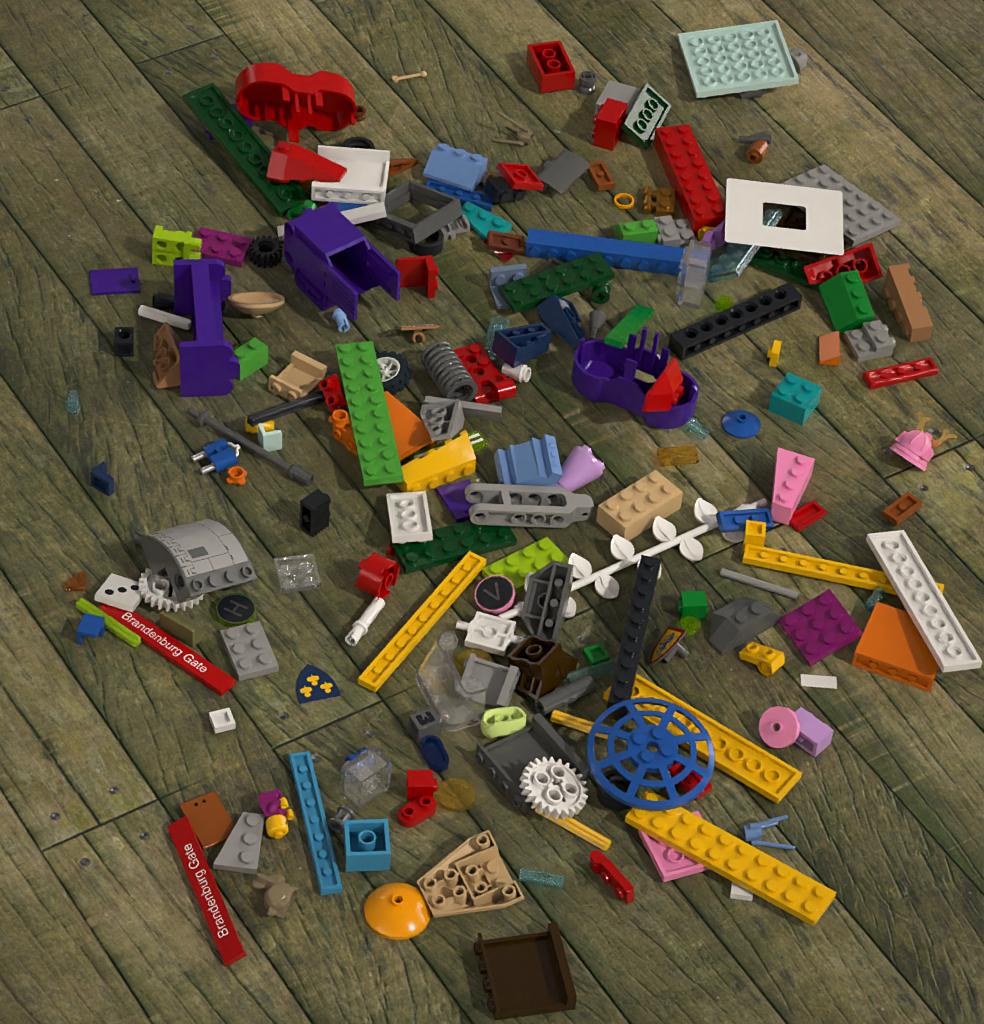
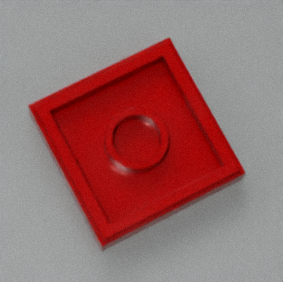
(520, 176)

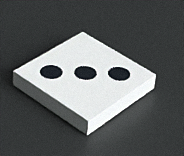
(119, 593)

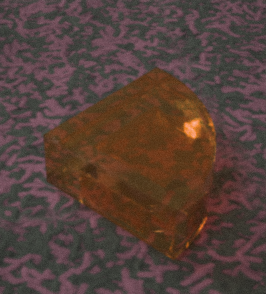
(78, 582)

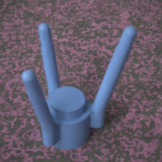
(753, 832)

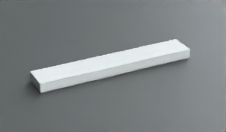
(355, 215)

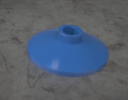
(741, 424)

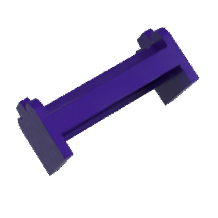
(209, 362)

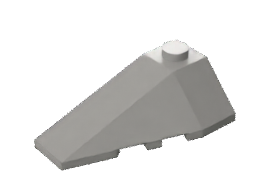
(442, 419)

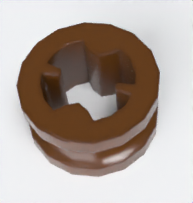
(360, 115)

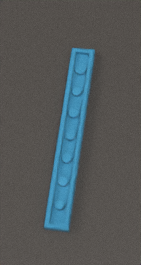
(315, 823)

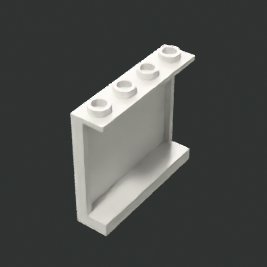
(364, 180)

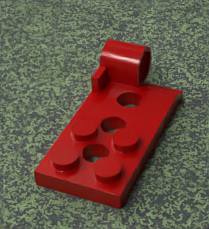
(500, 386)

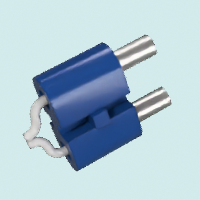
(219, 455)

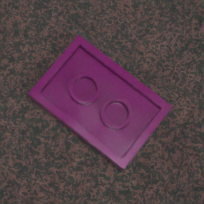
(224, 246)

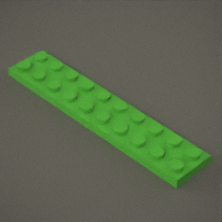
(368, 413)

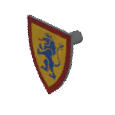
(668, 646)

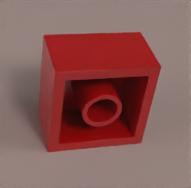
(607, 124)

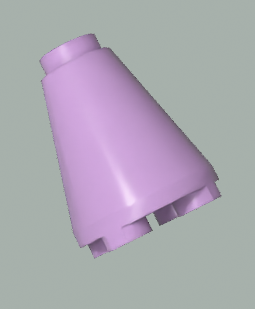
(580, 469)

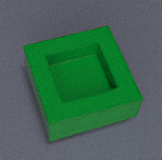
(596, 654)

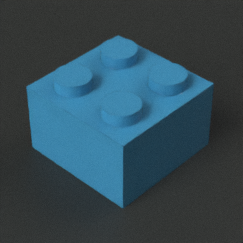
(366, 845)

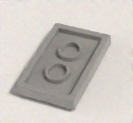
(249, 651)

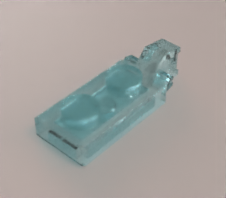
(495, 324)

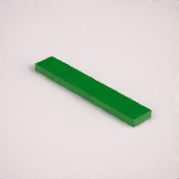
(629, 324)

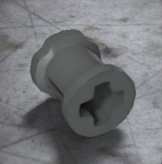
(332, 822)

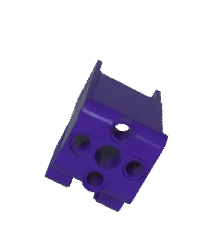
(335, 260)

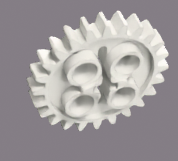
(156, 590)
(553, 788)

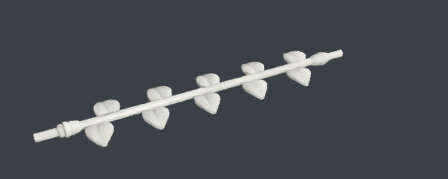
(624, 552)

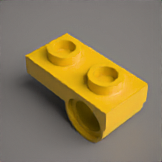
(766, 658)

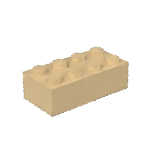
(638, 505)

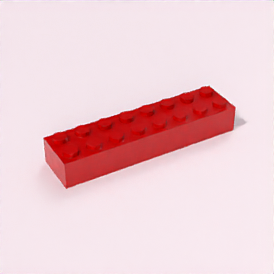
(689, 176)

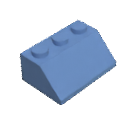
(455, 167)

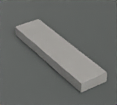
(472, 409)

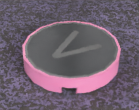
(495, 594)

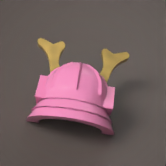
(917, 445)

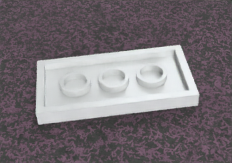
(409, 517)

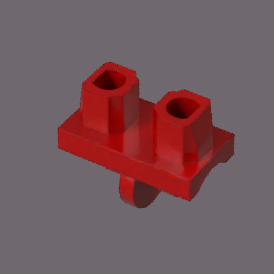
(333, 393)

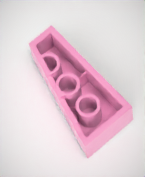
(790, 480)

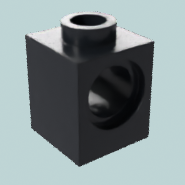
(124, 342)

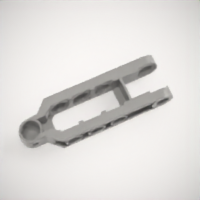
(501, 508)

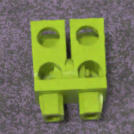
(173, 246)

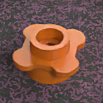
(339, 418)
(236, 475)

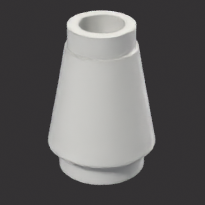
(520, 373)

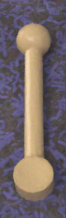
(395, 79)

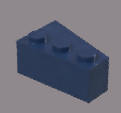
(521, 343)

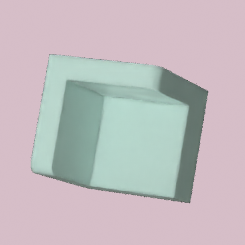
(269, 440)

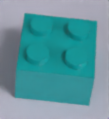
(795, 398)

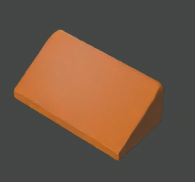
(829, 349)

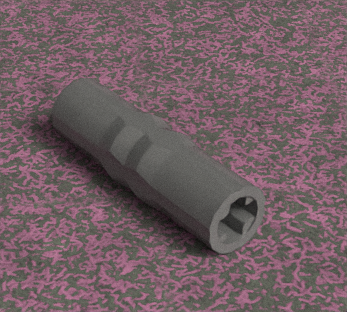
(563, 696)

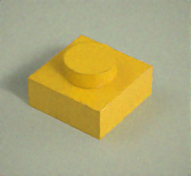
(773, 353)

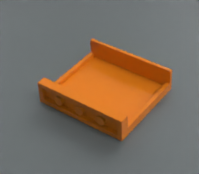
(407, 428)
(895, 649)

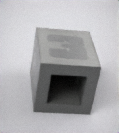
(425, 723)

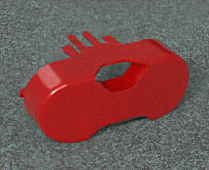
(295, 100)

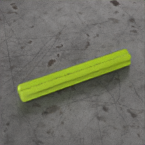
(110, 623)

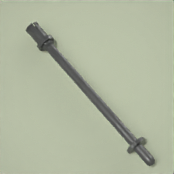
(294, 471)

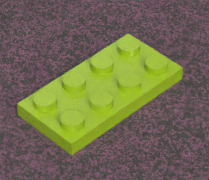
(526, 560)

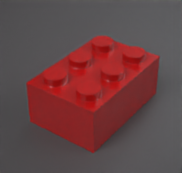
(550, 66)

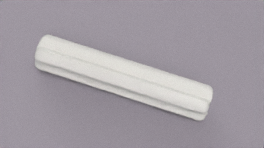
(163, 317)

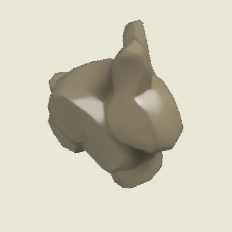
(277, 894)

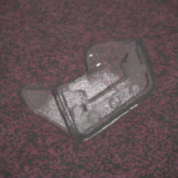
(455, 699)

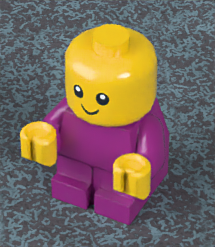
(273, 807)

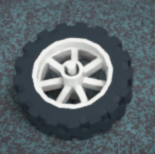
(389, 361)

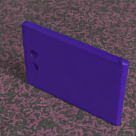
(114, 281)
(455, 500)

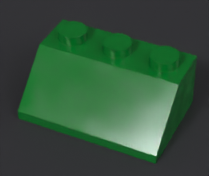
(846, 301)

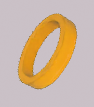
(624, 195)

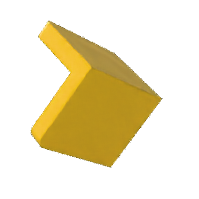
(754, 533)

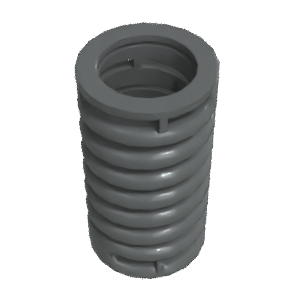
(448, 372)

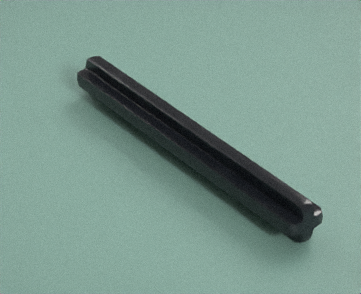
(286, 408)

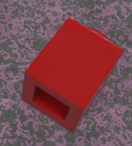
(420, 783)

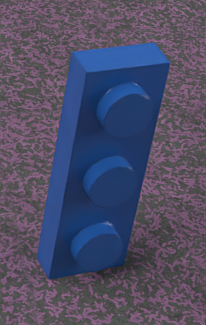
(736, 519)

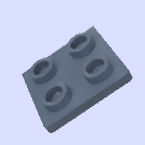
(503, 275)

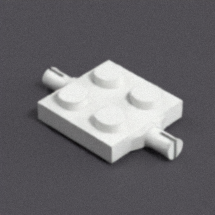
(490, 633)

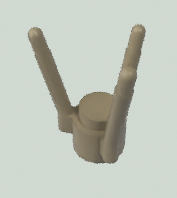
(523, 134)

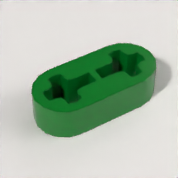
(299, 208)

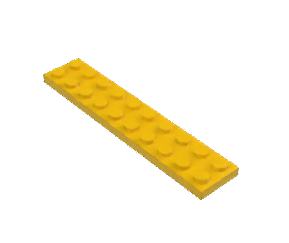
(732, 752)
(734, 859)

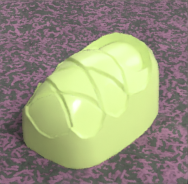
(502, 721)

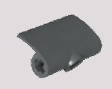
(562, 171)

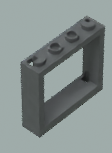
(448, 207)

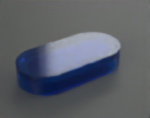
(434, 753)

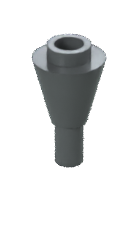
(753, 137)
(597, 319)

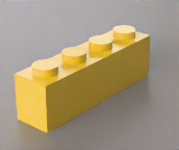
(439, 466)

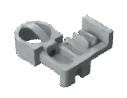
(452, 228)

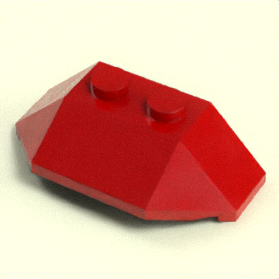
(665, 390)

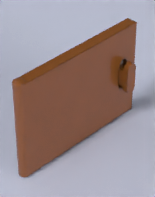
(208, 819)

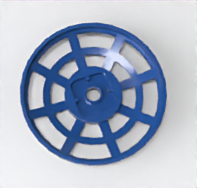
(650, 761)

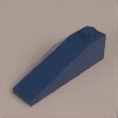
(562, 318)

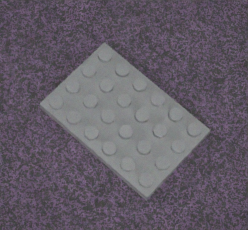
(861, 214)

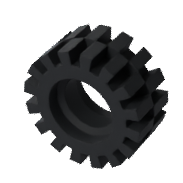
(262, 258)

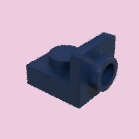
(101, 480)

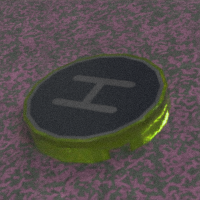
(235, 610)

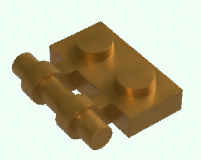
(664, 201)

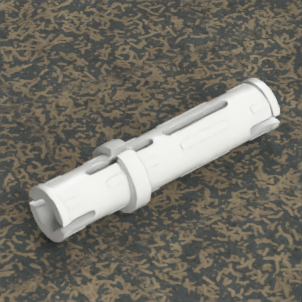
(361, 626)

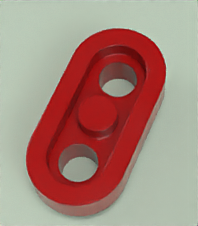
(420, 810)

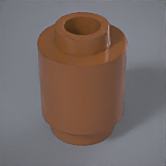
(757, 151)

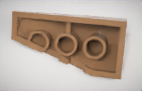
(167, 357)

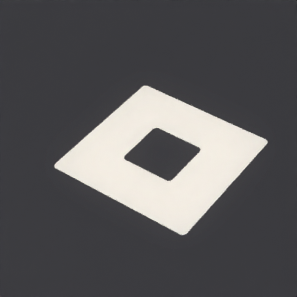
(746, 225)

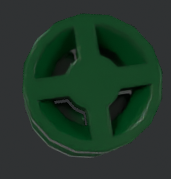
(601, 293)

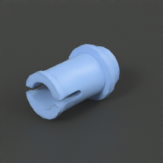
(341, 320)

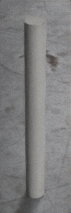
(759, 583)

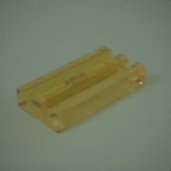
(678, 455)

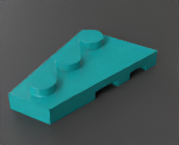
(483, 220)

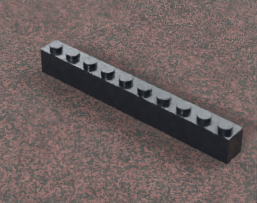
(634, 635)

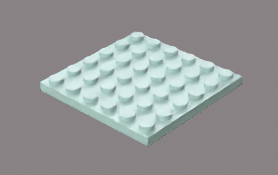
(737, 59)

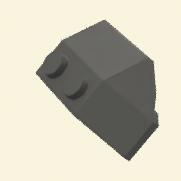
(548, 599)
(740, 622)

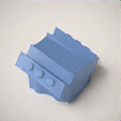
(529, 463)

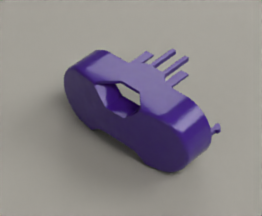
(609, 373)

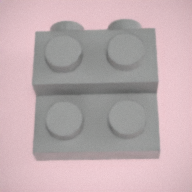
(673, 232)
(870, 341)

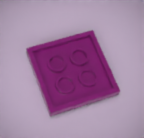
(820, 627)

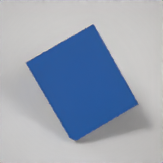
(90, 626)

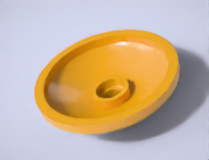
(396, 919)

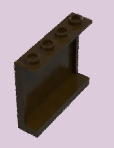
(526, 974)

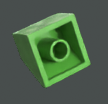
(637, 231)
(251, 356)

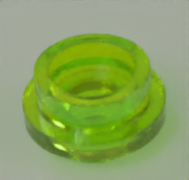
(724, 302)
(690, 624)

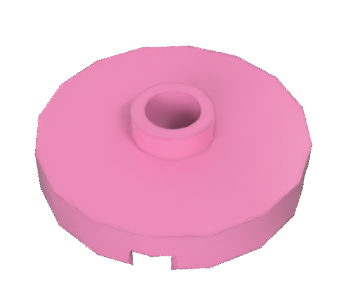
(788, 730)

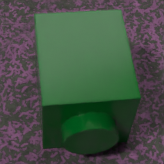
(692, 604)

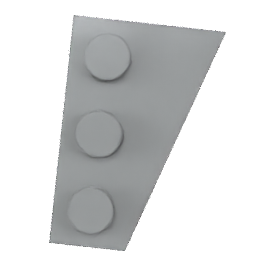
(242, 846)

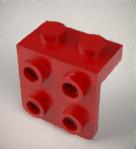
(418, 272)

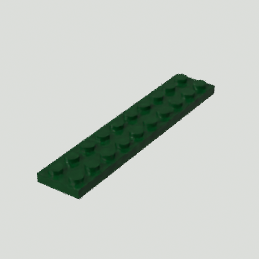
(242, 146)

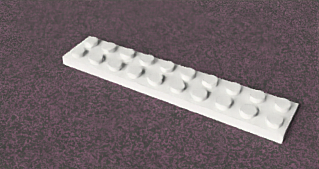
(924, 601)

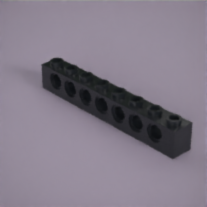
(734, 321)

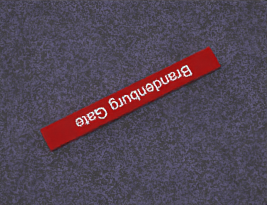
(173, 650)
(206, 891)

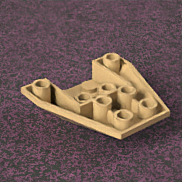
(470, 880)

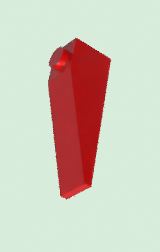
(296, 163)
(857, 258)

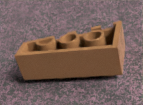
(907, 303)

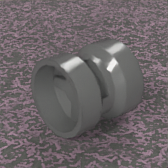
(587, 82)

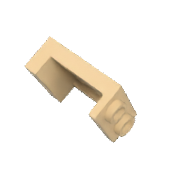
(298, 378)

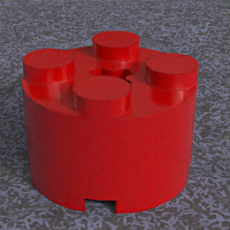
(377, 575)

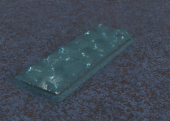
(737, 255)

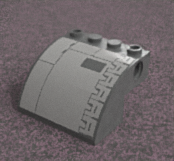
(198, 558)

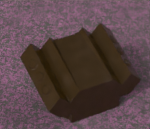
(541, 665)

